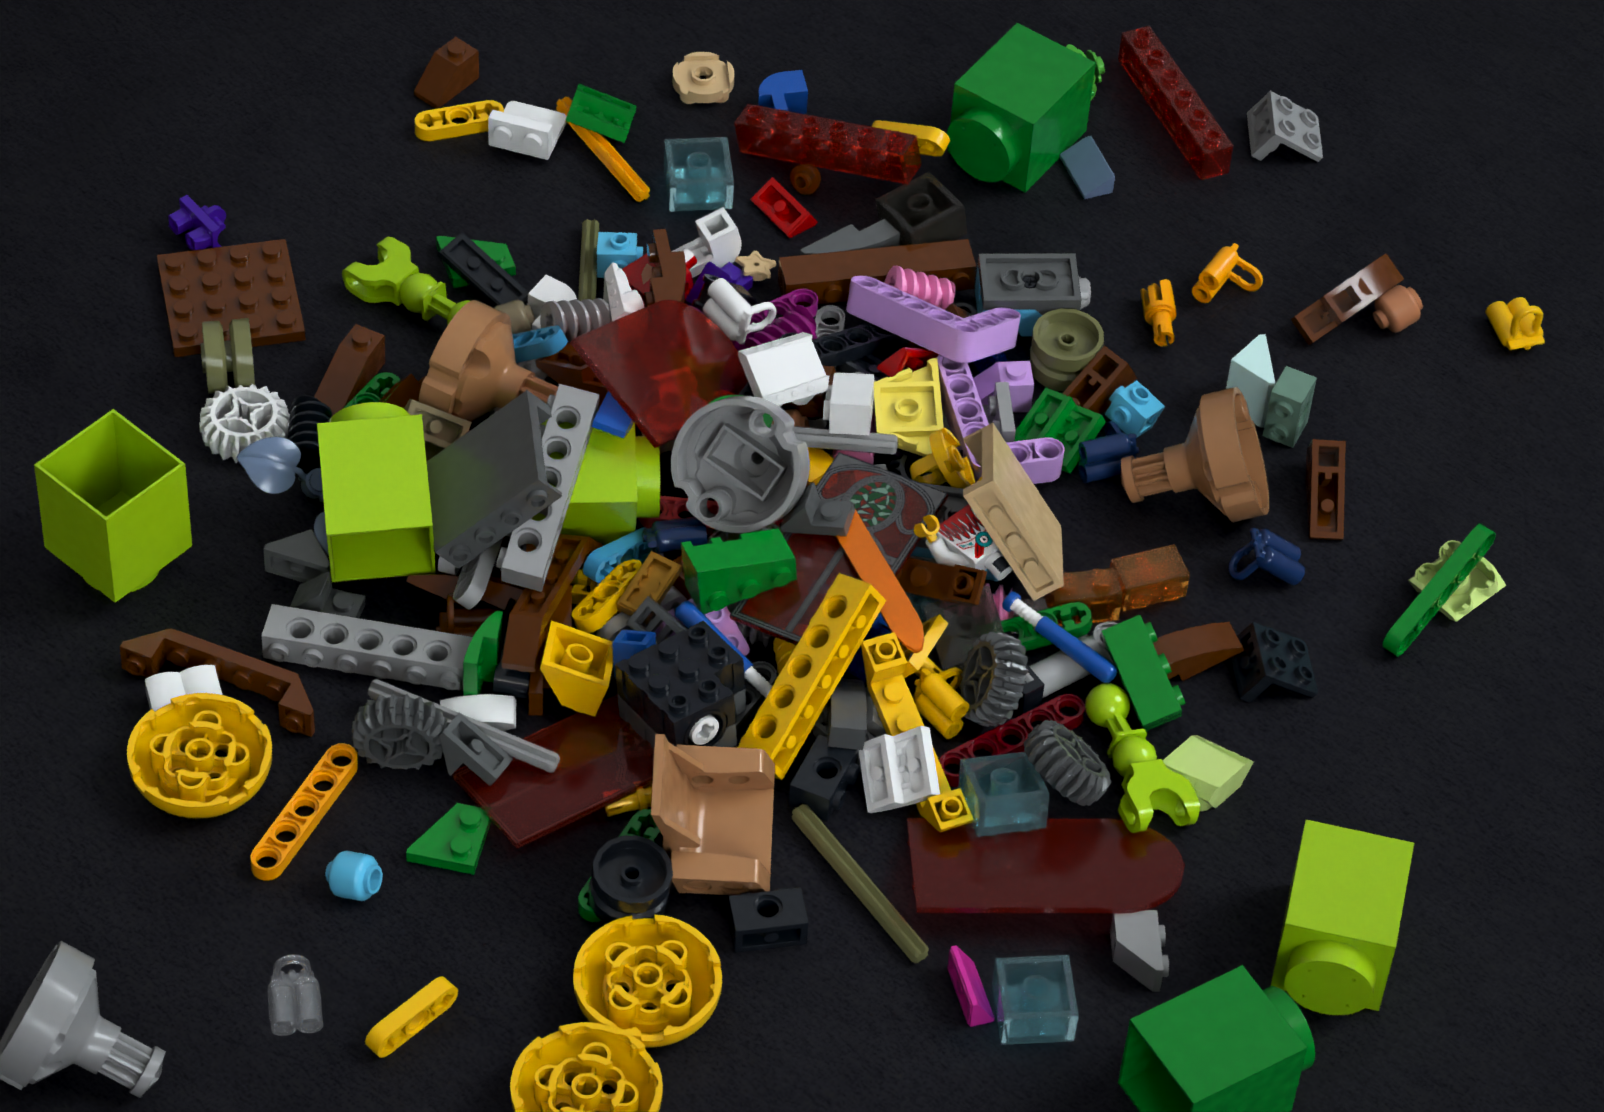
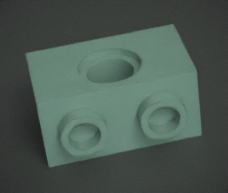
(1289, 406)

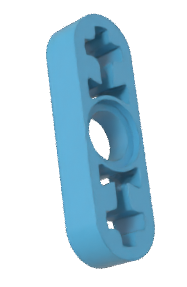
(538, 343)
(607, 557)

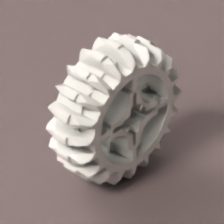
(242, 417)

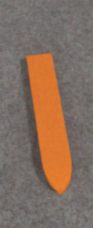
(874, 569)

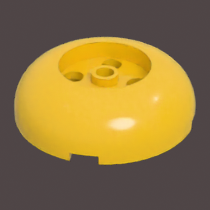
(175, 755)
(646, 959)
(590, 1058)

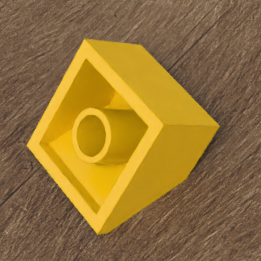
(577, 667)

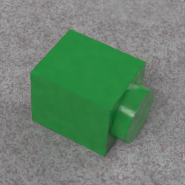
(1019, 108)
(1218, 1050)

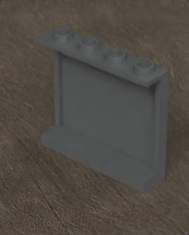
(490, 481)

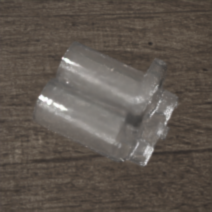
(294, 998)

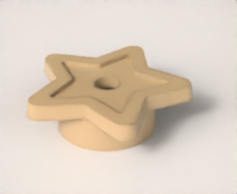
(756, 266)

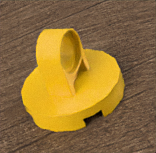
(943, 462)

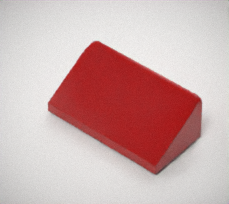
(783, 209)
(906, 358)

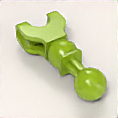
(399, 282)
(1146, 779)

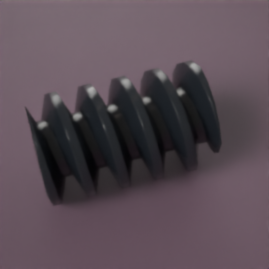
(302, 429)

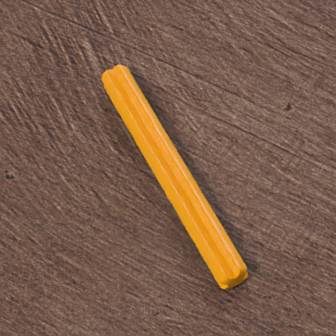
(608, 156)

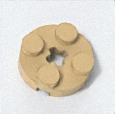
(714, 88)

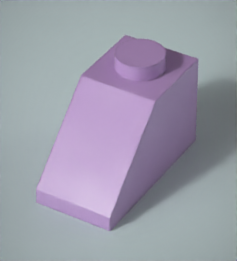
(1020, 382)

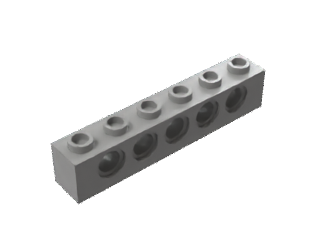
(532, 567)
(365, 647)

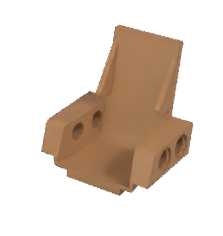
(714, 816)

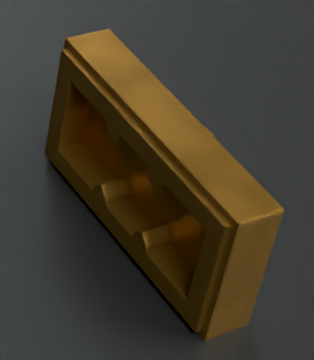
(651, 580)

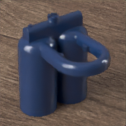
(1103, 455)
(668, 534)
(1272, 555)

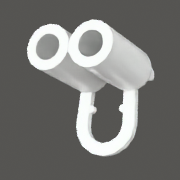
(733, 312)

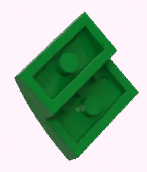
(601, 113)
(1060, 418)
(483, 654)

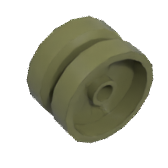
(1063, 346)
(228, 355)

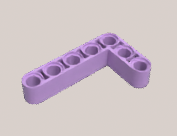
(931, 326)
(965, 415)

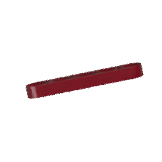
(1017, 727)

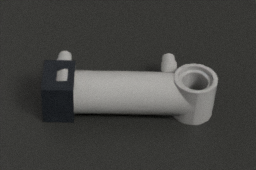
(1058, 671)

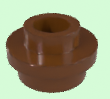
(805, 178)

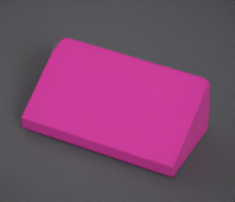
(969, 988)

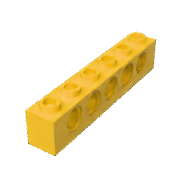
(813, 671)

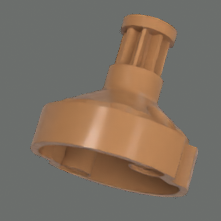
(477, 366)
(1217, 459)

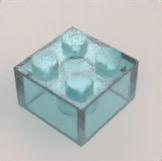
(698, 174)
(1004, 794)
(1035, 999)

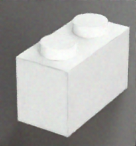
(849, 404)

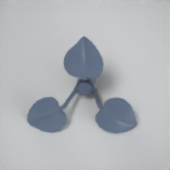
(272, 469)

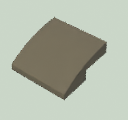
(438, 426)

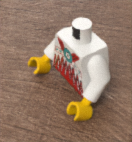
(963, 542)

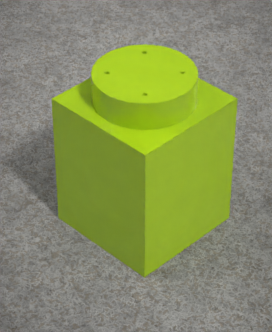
(613, 486)
(376, 493)
(114, 505)
(1342, 919)

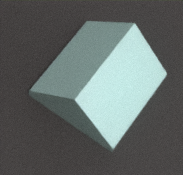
(1254, 376)

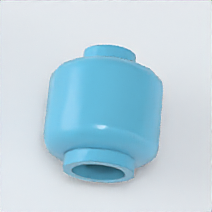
(354, 875)

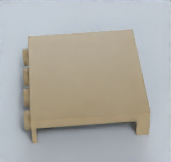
(1015, 514)

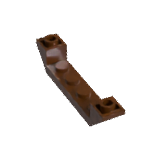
(942, 582)
(533, 609)
(149, 653)

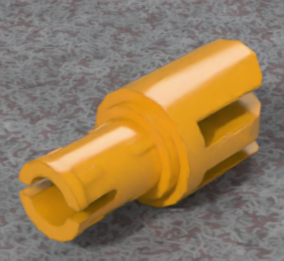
(1160, 310)

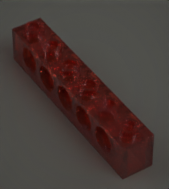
(1175, 103)
(828, 143)

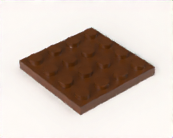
(229, 285)

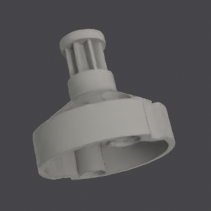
(740, 464)
(63, 1027)

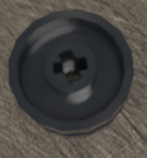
(630, 879)

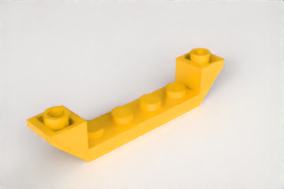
(898, 713)

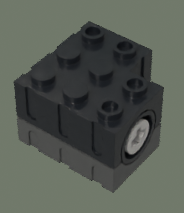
(684, 689)

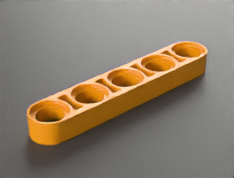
(304, 825)

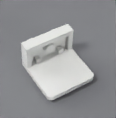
(526, 129)

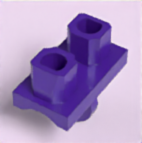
(202, 222)

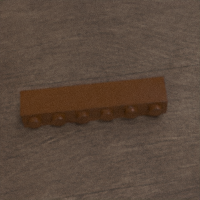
(832, 272)

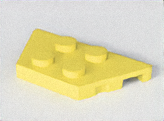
(910, 407)

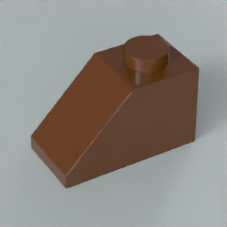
(448, 73)

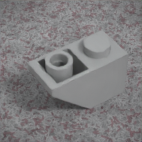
(1137, 947)

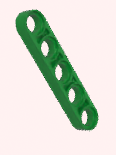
(1439, 590)

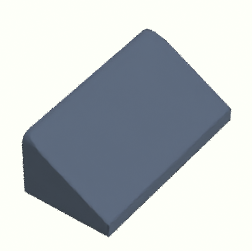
(1088, 168)

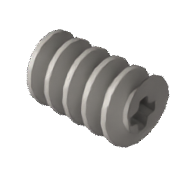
(575, 316)

